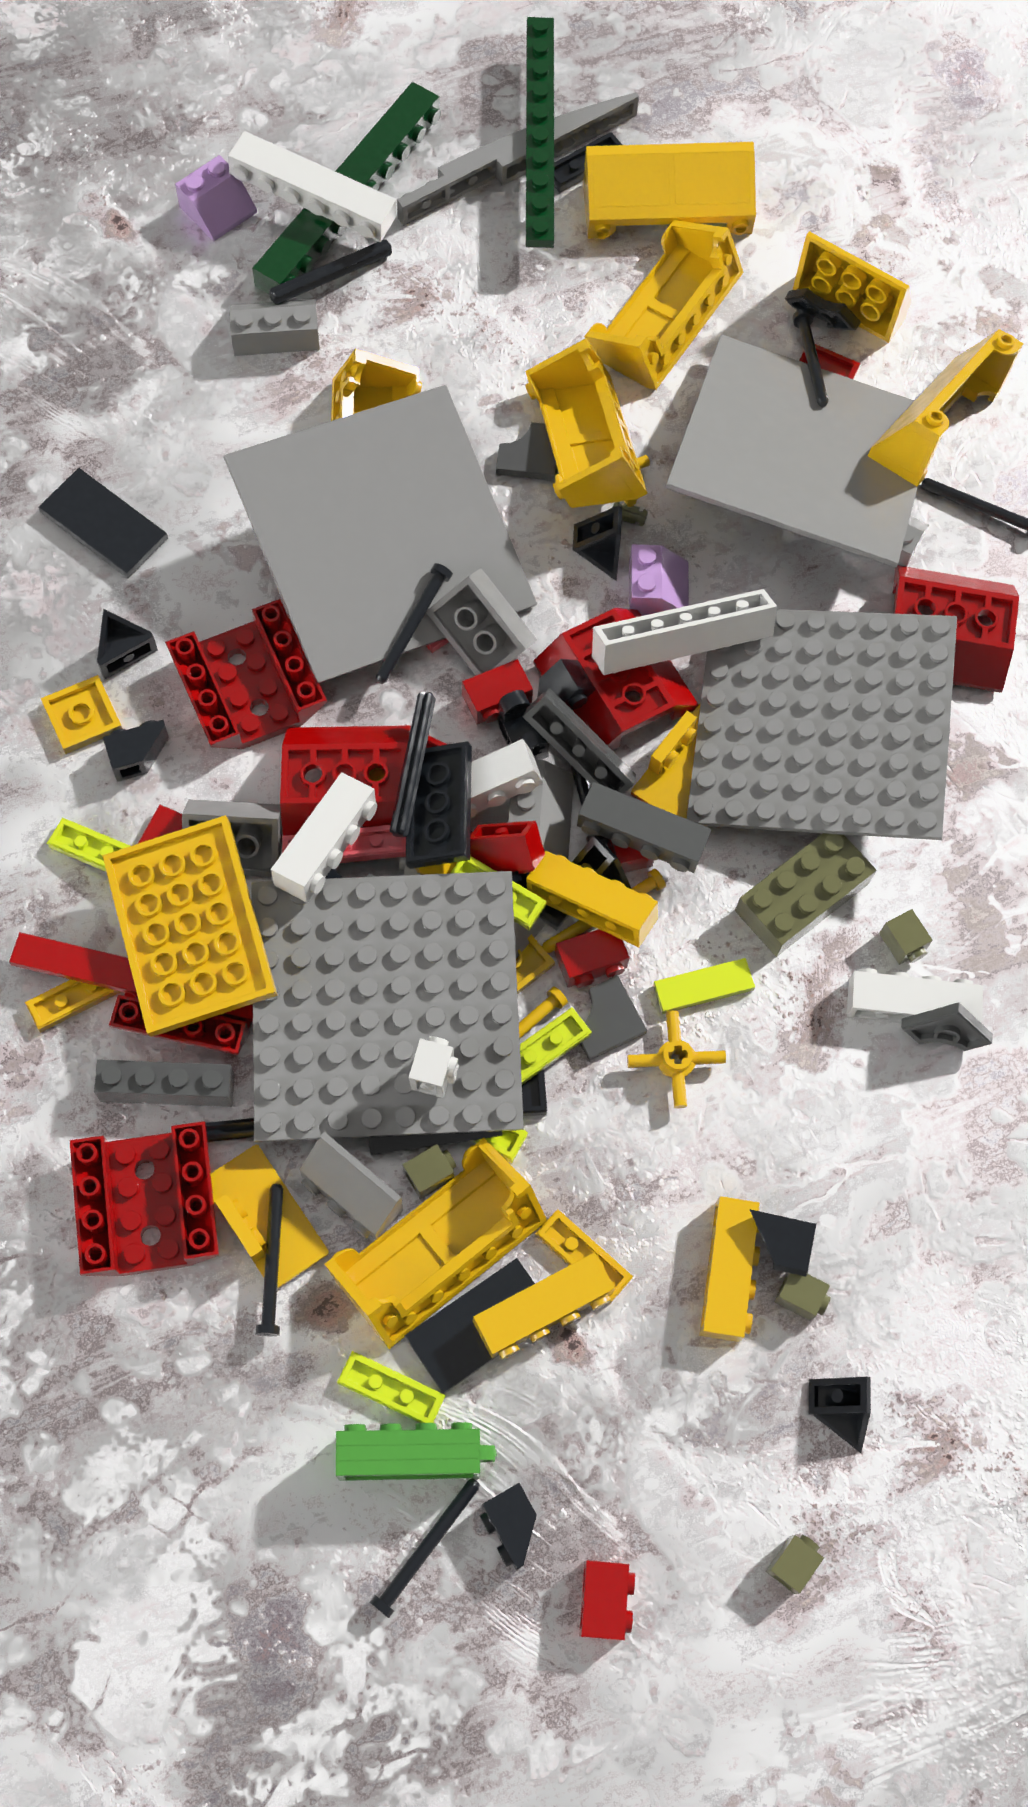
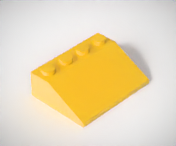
(843, 278)

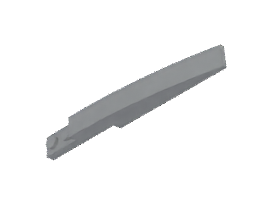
(507, 156)

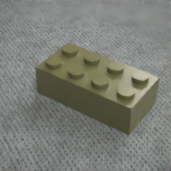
(804, 891)

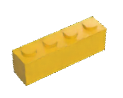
(593, 898)
(730, 1271)
(543, 1306)

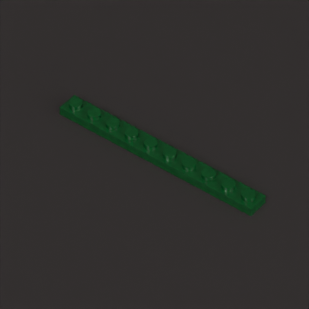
(539, 132)

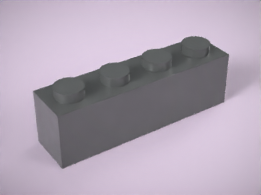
(578, 743)
(643, 828)
(164, 1083)

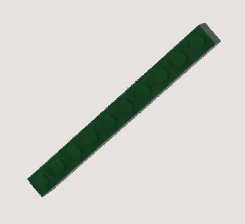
(370, 164)

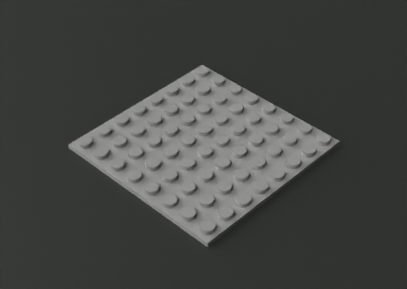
(786, 461)
(362, 516)
(828, 726)
(360, 985)

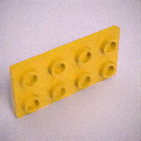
(670, 768)
(242, 1197)

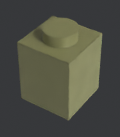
(906, 937)
(429, 1170)
(803, 1295)
(795, 1563)

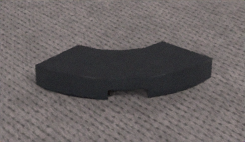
(836, 314)

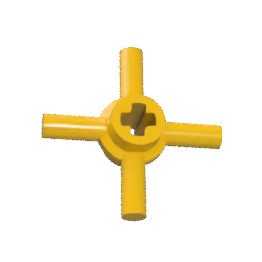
(666, 1064)

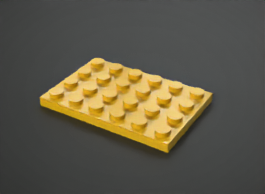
(189, 926)

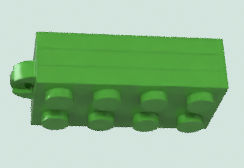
(410, 1453)

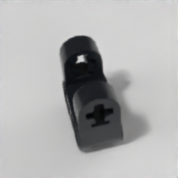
(515, 727)

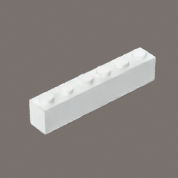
(312, 186)
(683, 631)

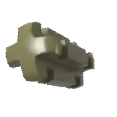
(632, 514)

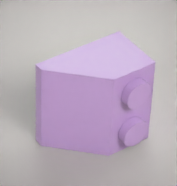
(214, 198)
(657, 579)

